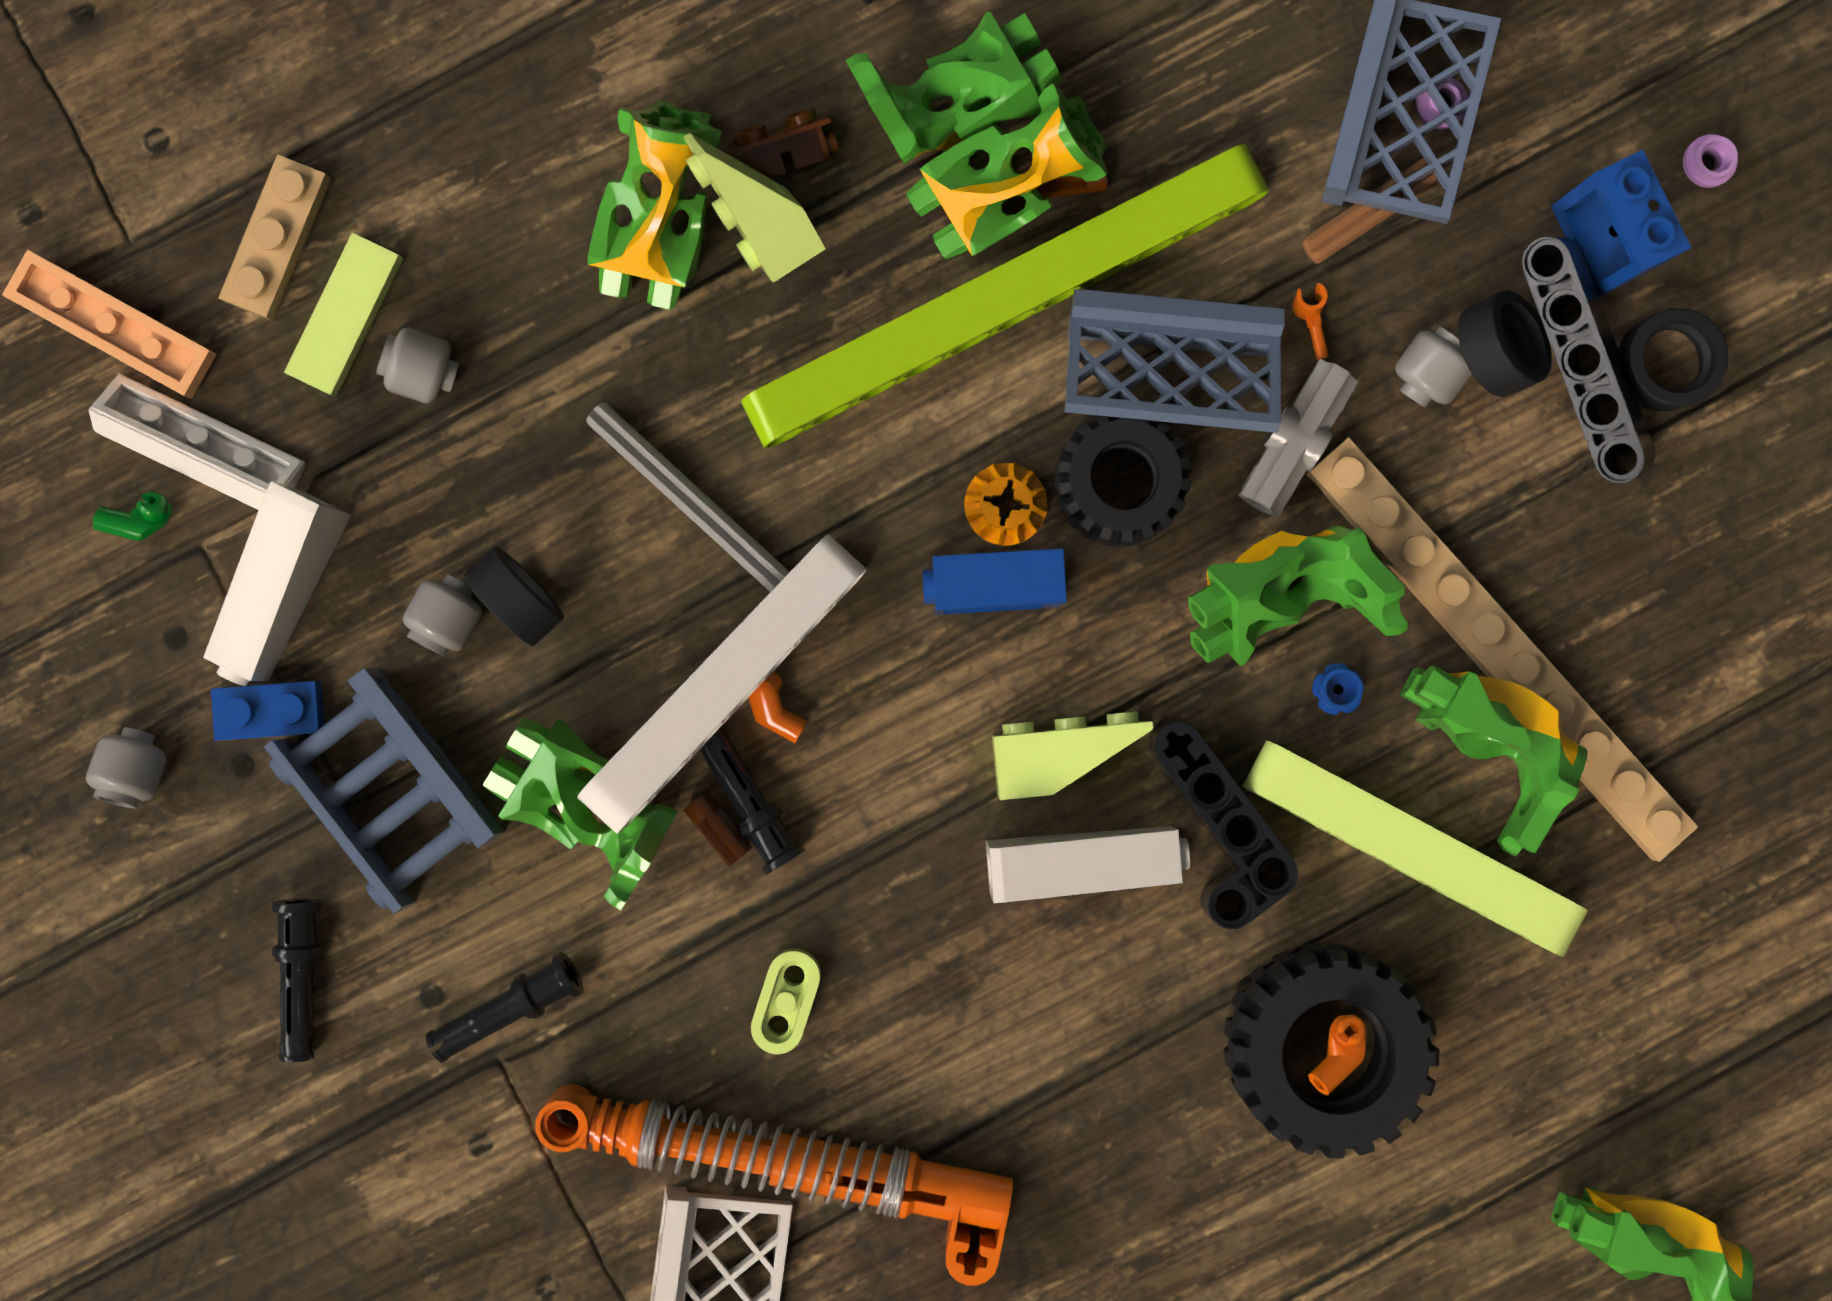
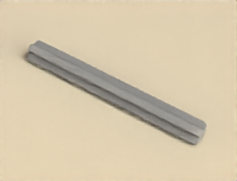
(686, 496)

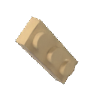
(275, 237)

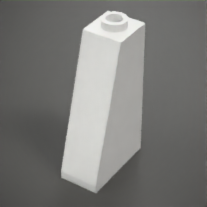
(273, 582)
(1084, 863)

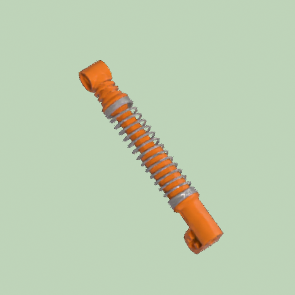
(889, 1182)

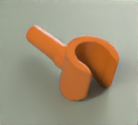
(1313, 318)

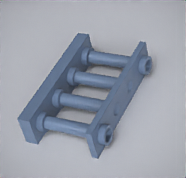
(405, 741)

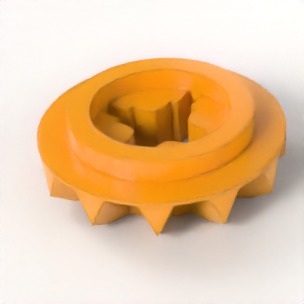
(985, 517)

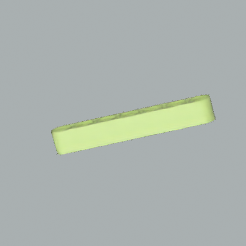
(1415, 848)

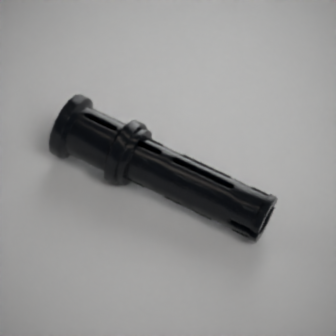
(759, 819)
(295, 953)
(526, 997)

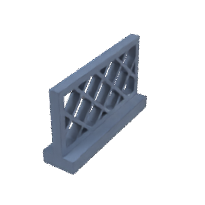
(1365, 98)
(1175, 328)

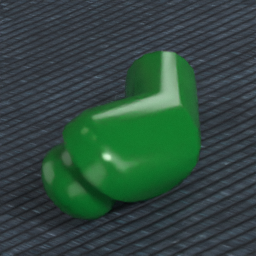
(138, 523)

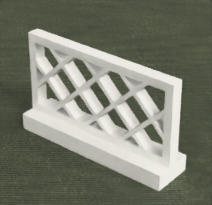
(679, 1230)

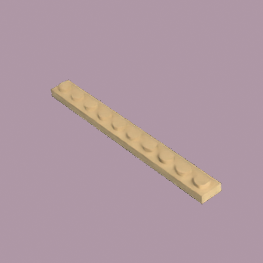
(1498, 643)

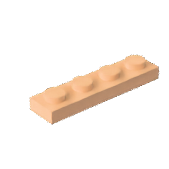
(109, 324)

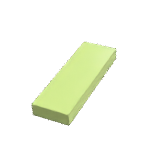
(343, 315)

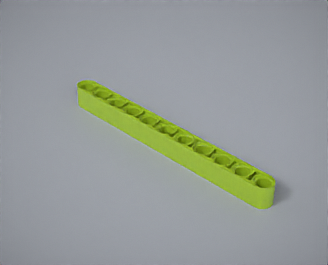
(1004, 296)

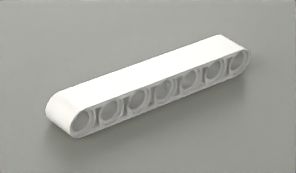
(721, 684)

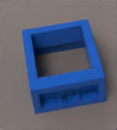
(1618, 202)
(995, 581)

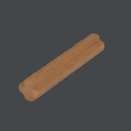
(1359, 219)

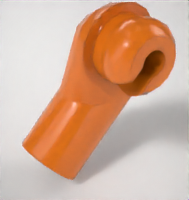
(769, 711)
(1344, 1053)

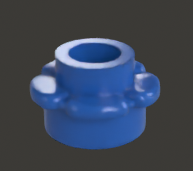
(1351, 694)

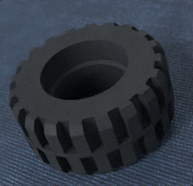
(1384, 1091)

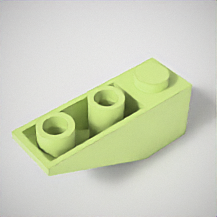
(765, 213)
(1048, 760)

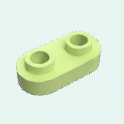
(787, 1000)

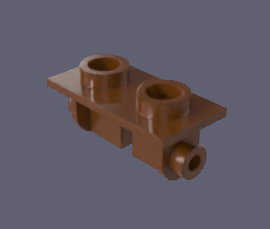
(800, 136)

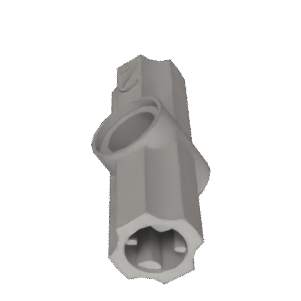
(1300, 438)

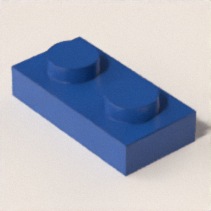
(267, 710)

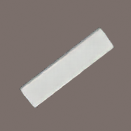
(191, 442)

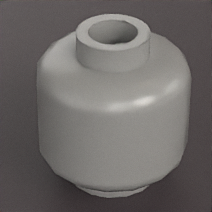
(417, 365)
(1433, 368)
(442, 615)
(126, 768)

